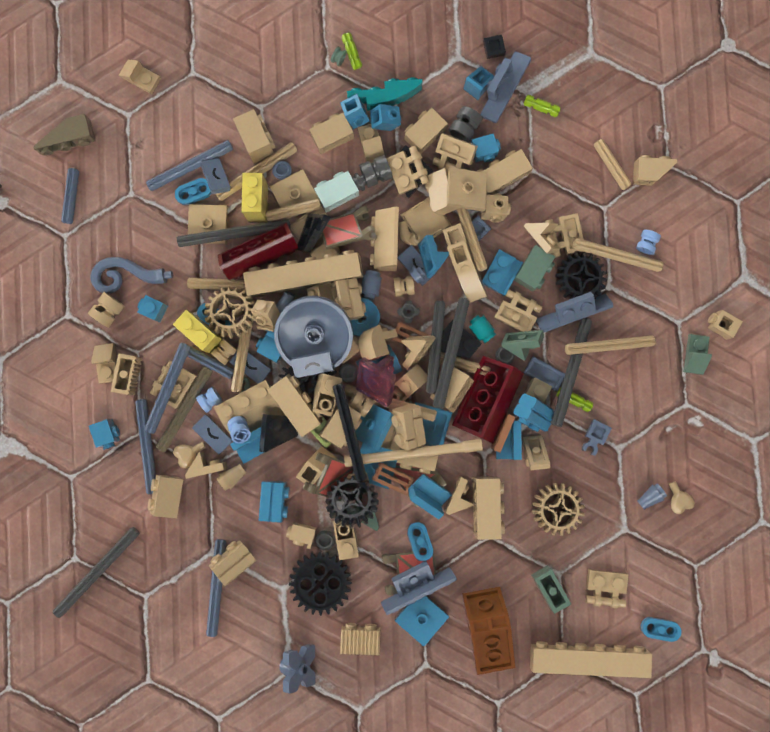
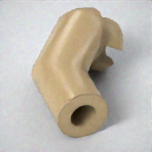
(407, 236)

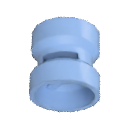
(648, 242)
(209, 399)
(238, 429)

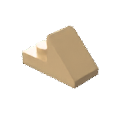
(139, 76)
(370, 142)
(541, 232)
(418, 347)
(105, 359)
(535, 453)
(200, 467)
(455, 502)

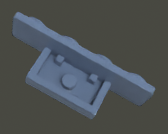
(503, 85)
(574, 310)
(416, 584)

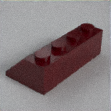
(257, 252)
(488, 399)

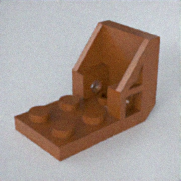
(489, 630)

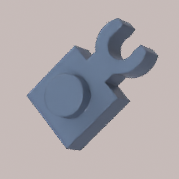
(597, 435)

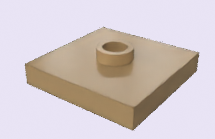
(466, 189)
(293, 190)
(207, 218)

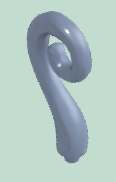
(155, 276)

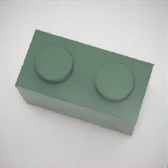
(534, 268)
(551, 589)

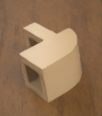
(373, 342)

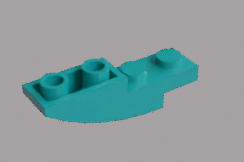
(394, 92)

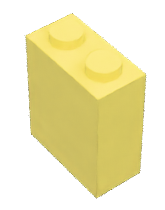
(254, 197)
(197, 331)

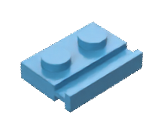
(501, 272)

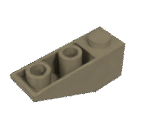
(68, 134)

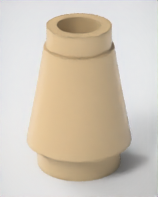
(231, 477)

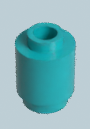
(482, 328)

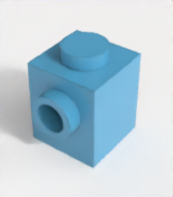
(354, 111)
(385, 117)
(487, 148)
(152, 308)
(105, 433)

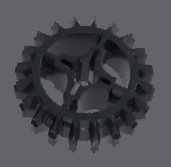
(582, 269)
(359, 489)

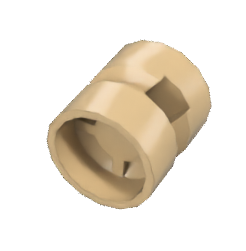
(106, 309)

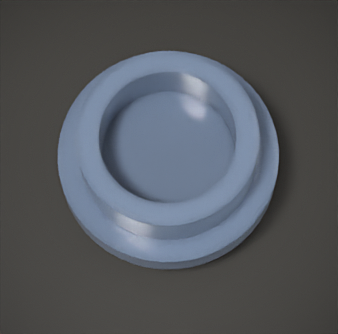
(282, 170)
(417, 274)

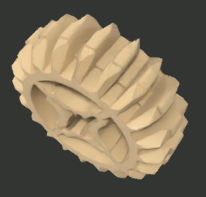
(223, 314)
(574, 512)

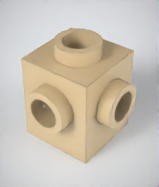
(496, 208)

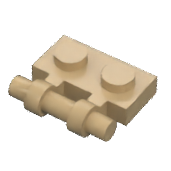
(456, 149)
(402, 171)
(570, 230)
(516, 317)
(180, 389)
(606, 582)

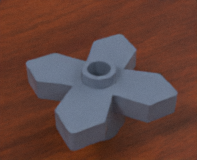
(296, 668)

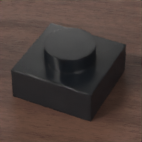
(494, 46)

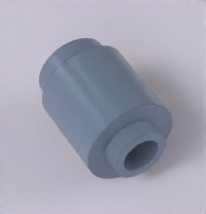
(371, 284)

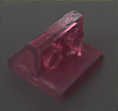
(377, 379)

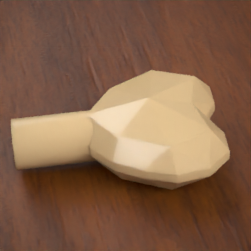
(186, 454)
(680, 500)

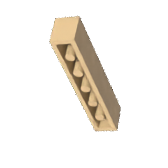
(303, 274)
(590, 660)

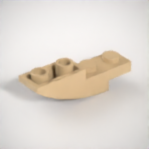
(464, 263)

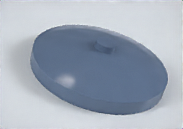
(312, 327)

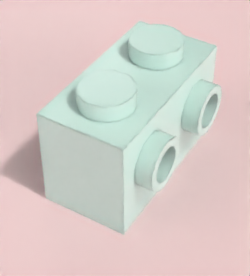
(336, 191)

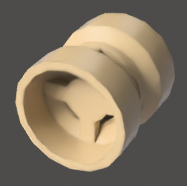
(399, 286)
(223, 351)
(357, 400)

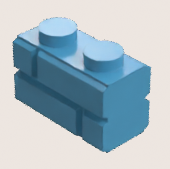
(533, 413)
(273, 501)

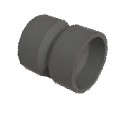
(466, 121)
(376, 171)

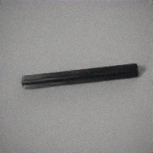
(349, 432)

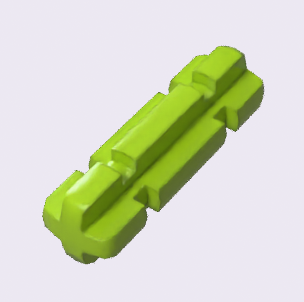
(351, 51)
(542, 106)
(579, 401)

